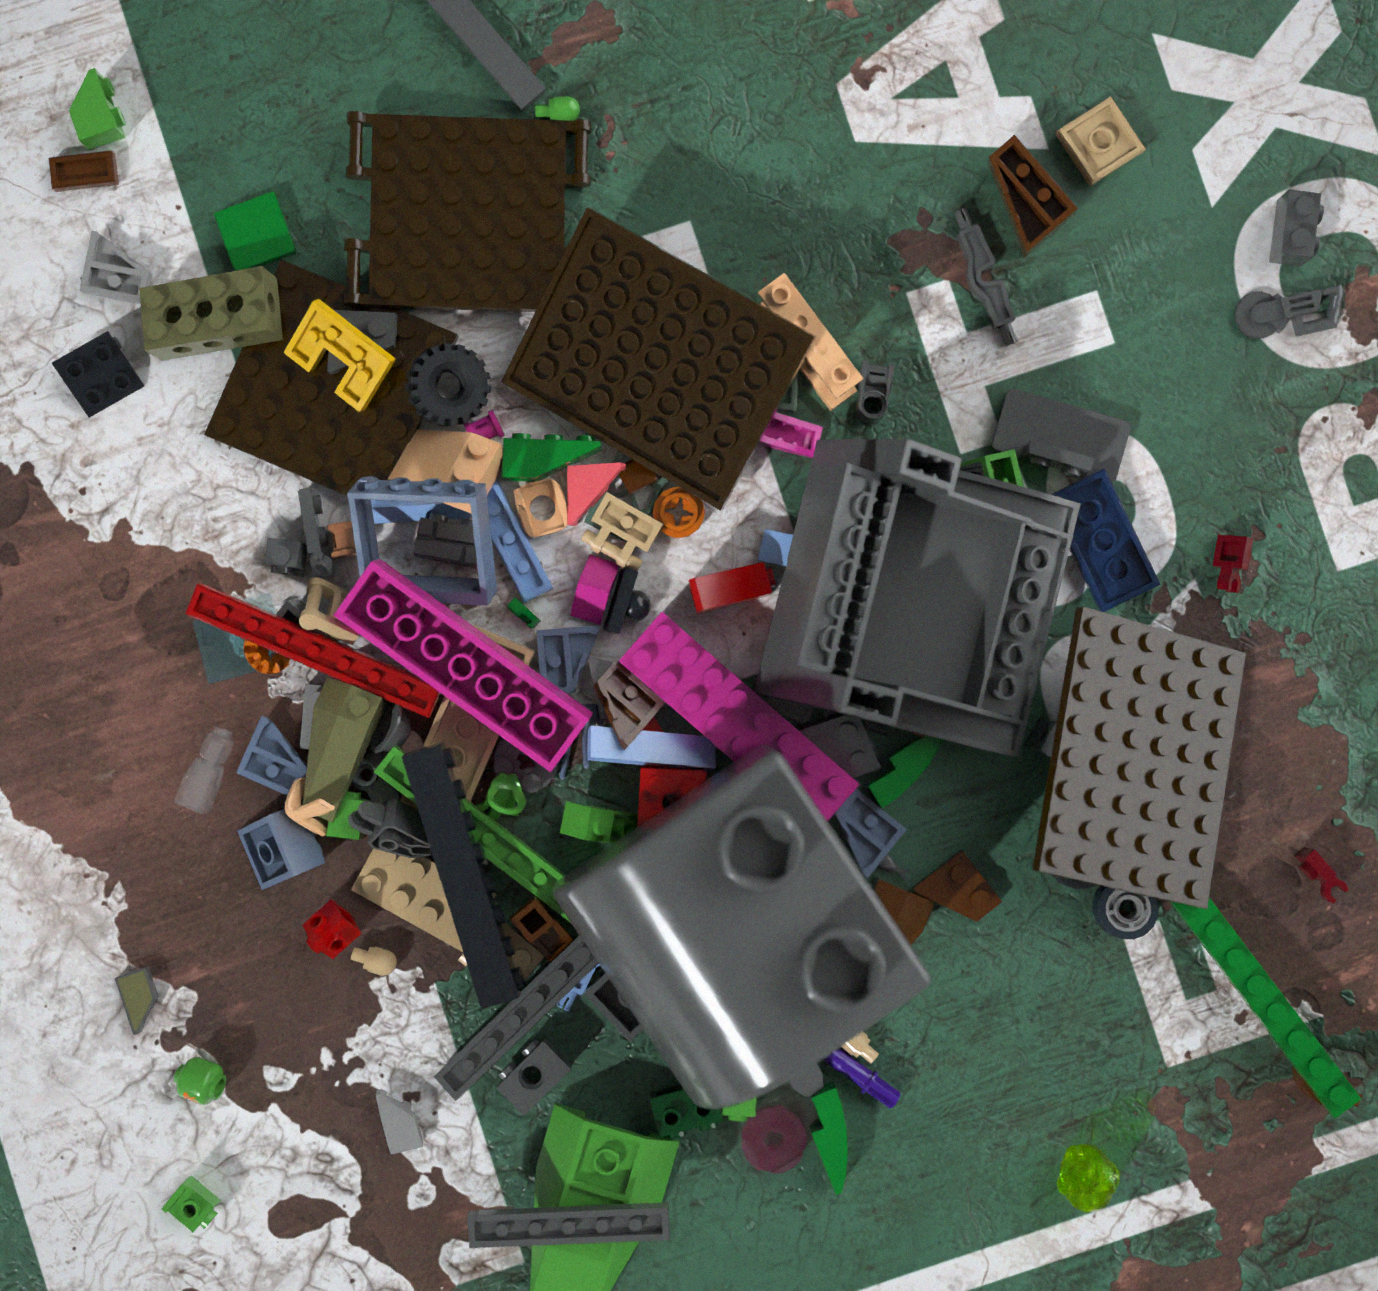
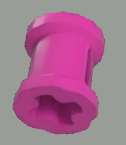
(487, 426)

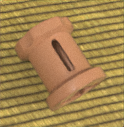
(342, 539)

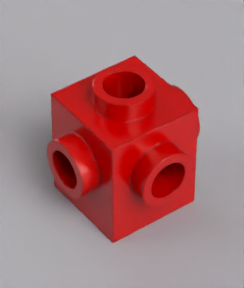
(331, 929)

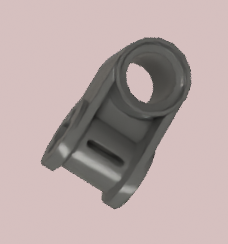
(876, 388)

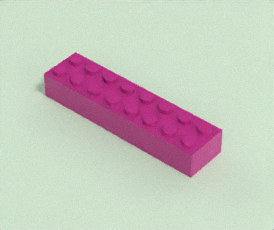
(463, 664)
(729, 710)

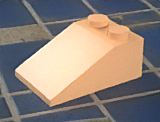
(450, 458)

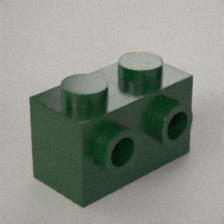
(677, 1113)

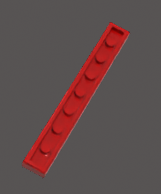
(312, 649)

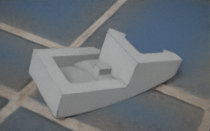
(398, 1123)

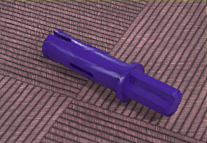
(863, 1077)

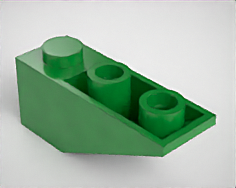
(539, 458)

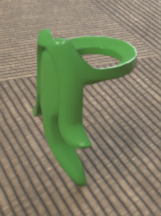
(503, 793)

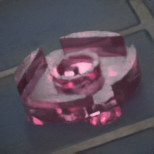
(768, 1157)

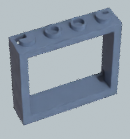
(444, 589)

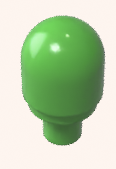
(559, 109)

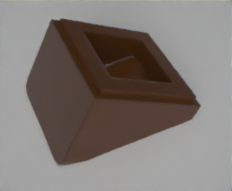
(637, 477)

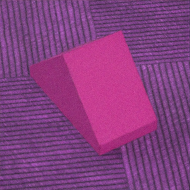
(594, 589)

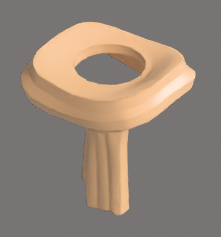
(524, 498)
(304, 813)

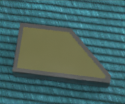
(138, 996)

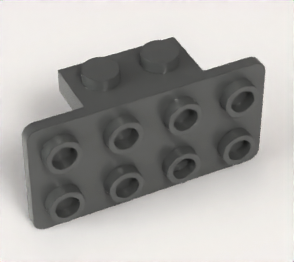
(1060, 435)

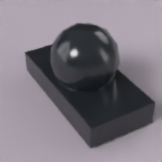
(626, 602)

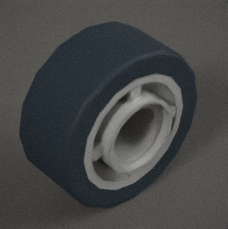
(1131, 926)

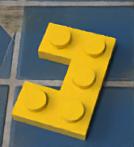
(327, 330)

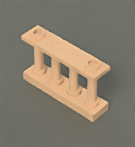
(826, 363)

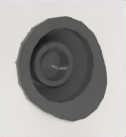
(391, 730)

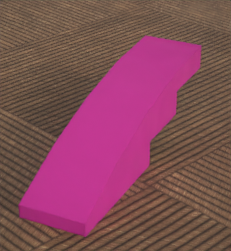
(791, 435)

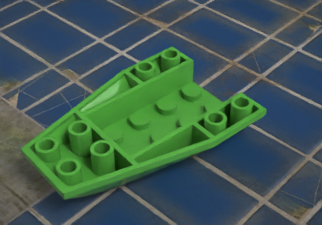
(588, 1166)

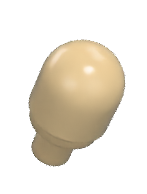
(375, 960)
(859, 1046)

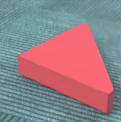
(587, 485)

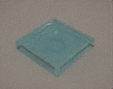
(221, 653)

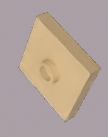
(1100, 141)

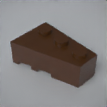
(1029, 195)

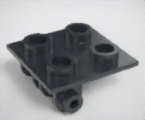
(98, 373)

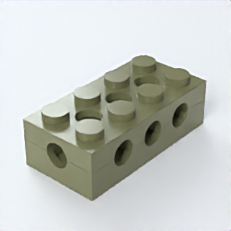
(211, 313)

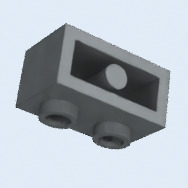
(1296, 228)

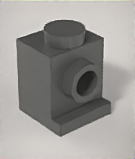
(286, 556)

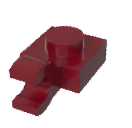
(1231, 555)
(1315, 867)

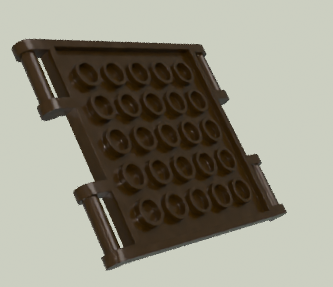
(462, 210)

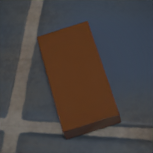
(83, 171)

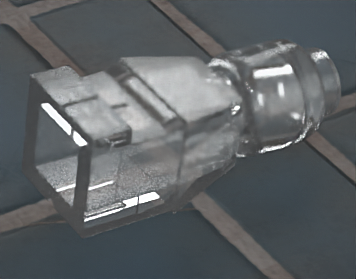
(206, 773)

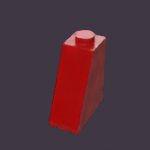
(731, 587)

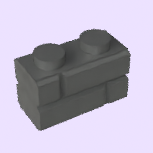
(446, 541)

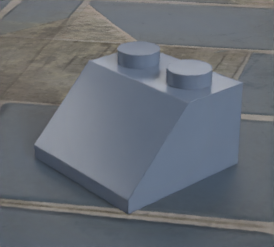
(279, 848)

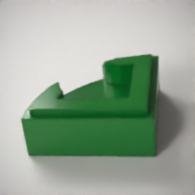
(523, 613)

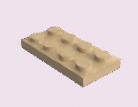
(410, 891)

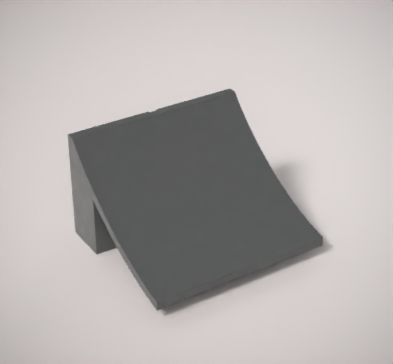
(917, 593)

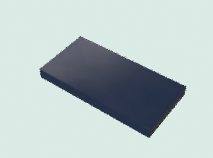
(1107, 543)

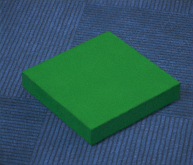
(255, 232)

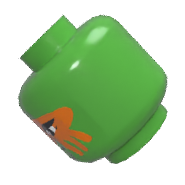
(200, 1080)

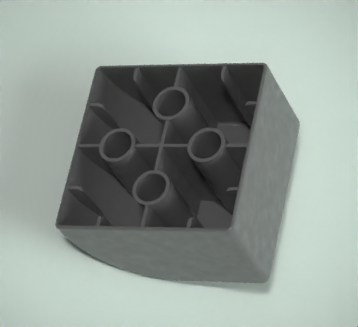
(741, 933)

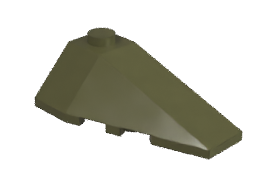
(339, 738)

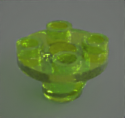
(1087, 1177)

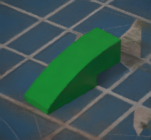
(906, 766)
(831, 1134)

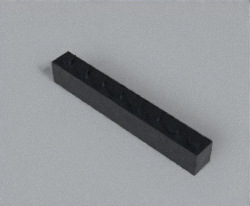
(463, 874)

